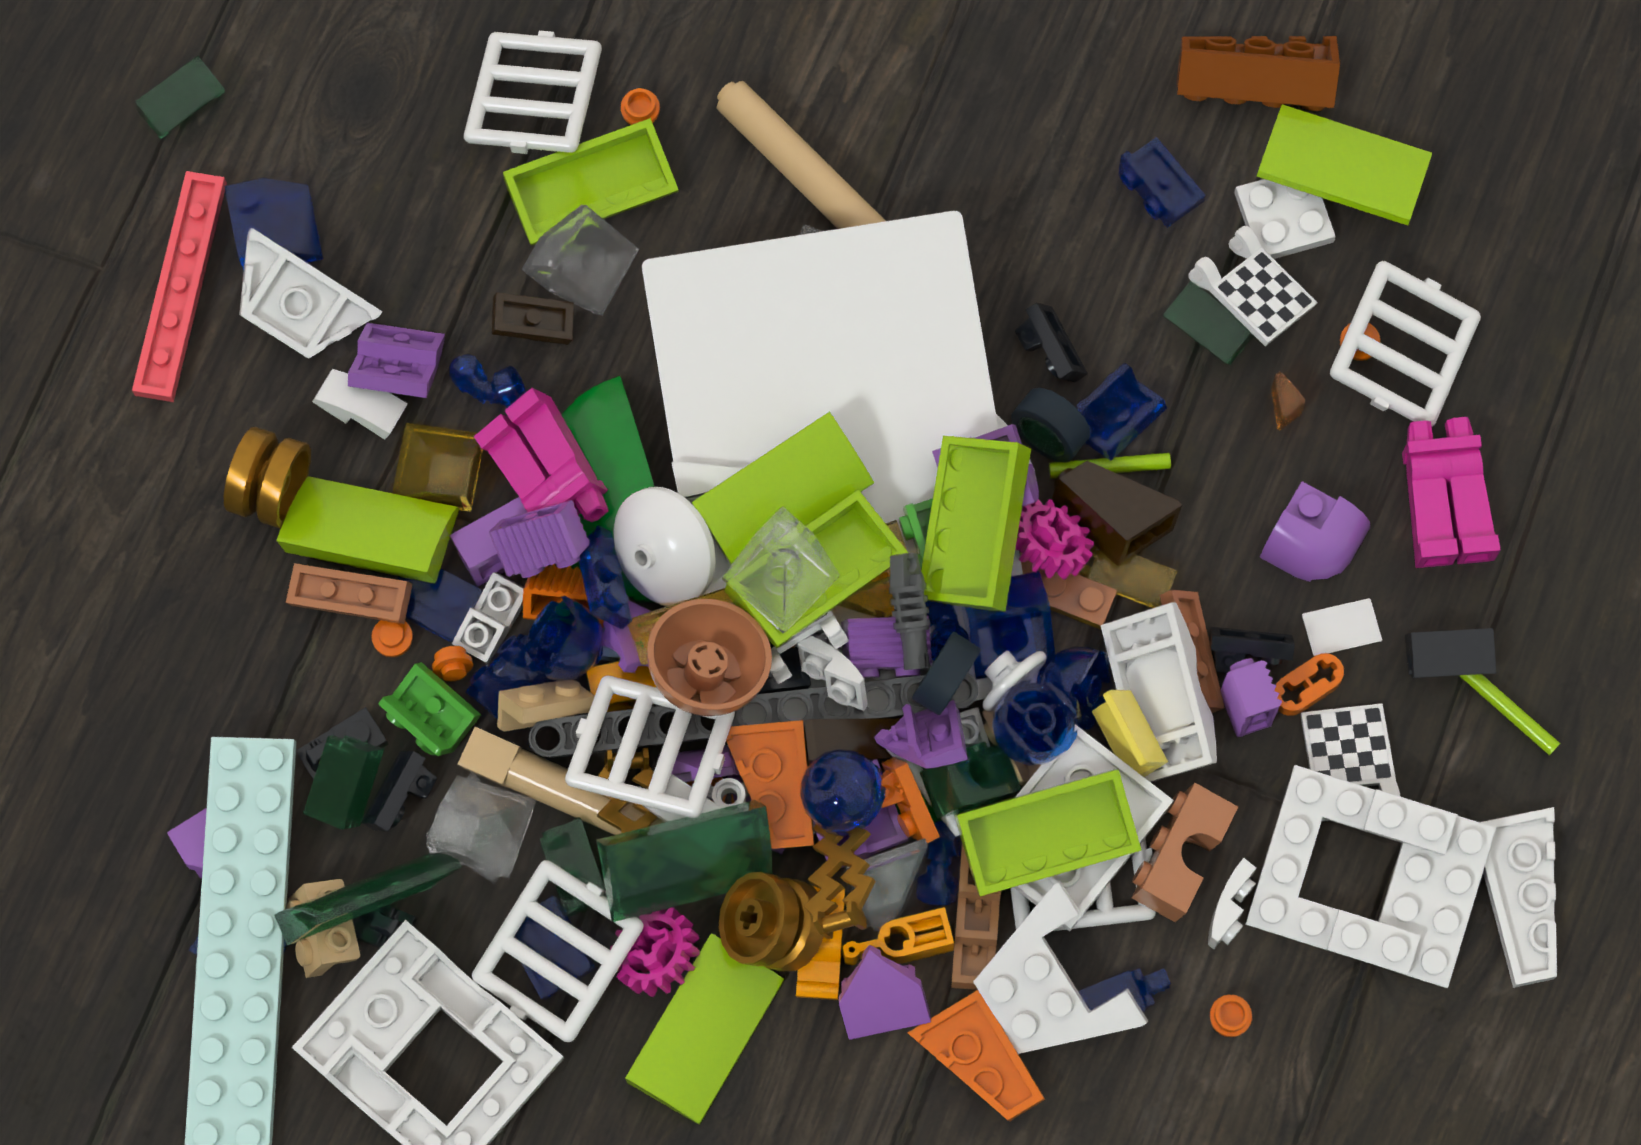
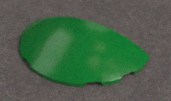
(611, 443)

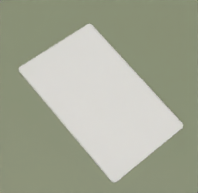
(1342, 627)

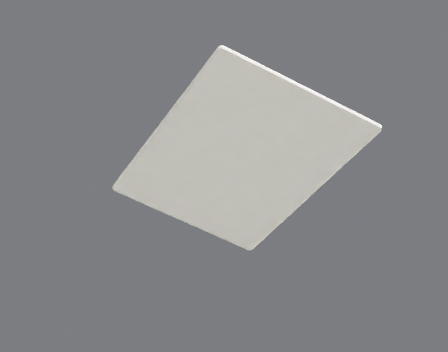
(817, 323)

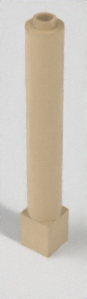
(794, 157)
(536, 778)

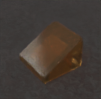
(1286, 400)

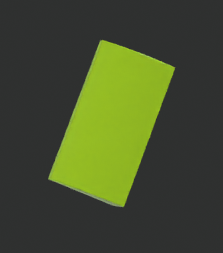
(1344, 164)
(603, 173)
(801, 474)
(974, 522)
(368, 529)
(858, 548)
(1048, 832)
(703, 1031)

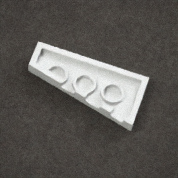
(1524, 893)

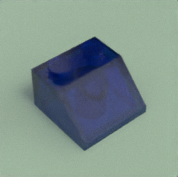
(277, 211)
(1020, 629)

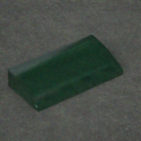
(684, 859)
(364, 896)

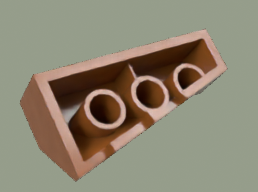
(1260, 71)

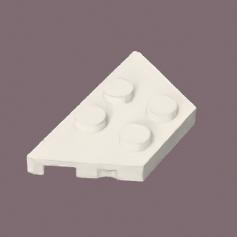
(297, 299)

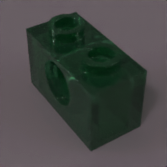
(972, 782)

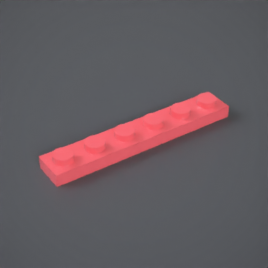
(179, 286)

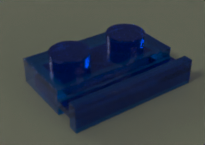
(441, 605)
(553, 949)

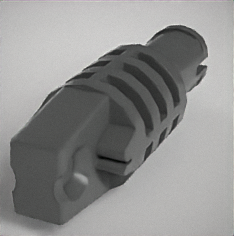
(910, 611)

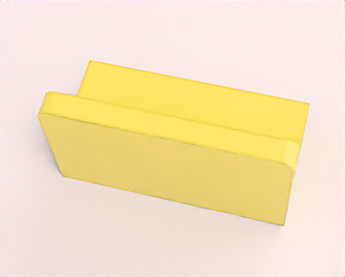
(1129, 732)

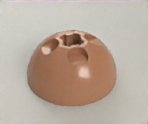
(719, 643)

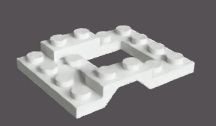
(1427, 893)
(388, 1009)

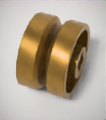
(266, 476)
(767, 924)

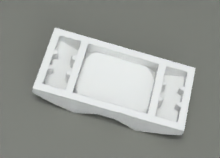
(1159, 665)

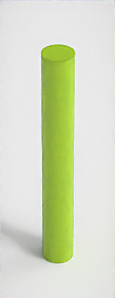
(1118, 464)
(1512, 712)

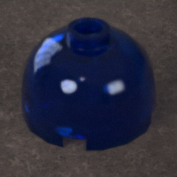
(565, 641)
(1080, 676)
(1034, 723)
(842, 791)

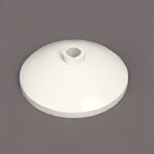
(664, 546)

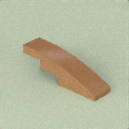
(975, 929)

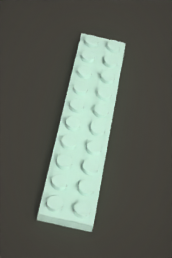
(240, 942)

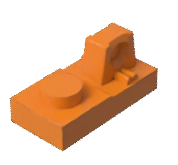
(903, 790)

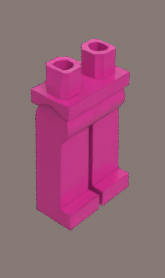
(543, 457)
(1448, 496)

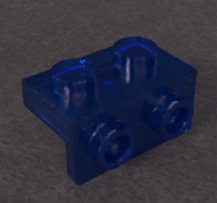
(1160, 181)
(1119, 411)
(504, 673)

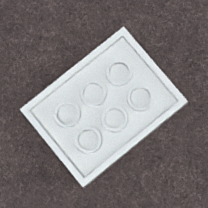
(1146, 805)

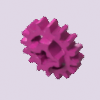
(1052, 540)
(659, 952)

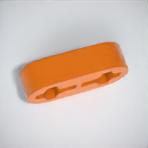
(1312, 692)

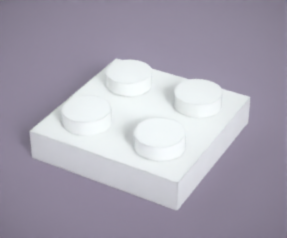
(1284, 217)

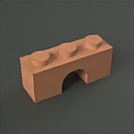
(1166, 881)

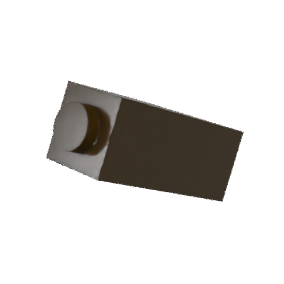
(1117, 510)
(847, 734)

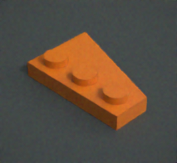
(772, 766)
(981, 1055)

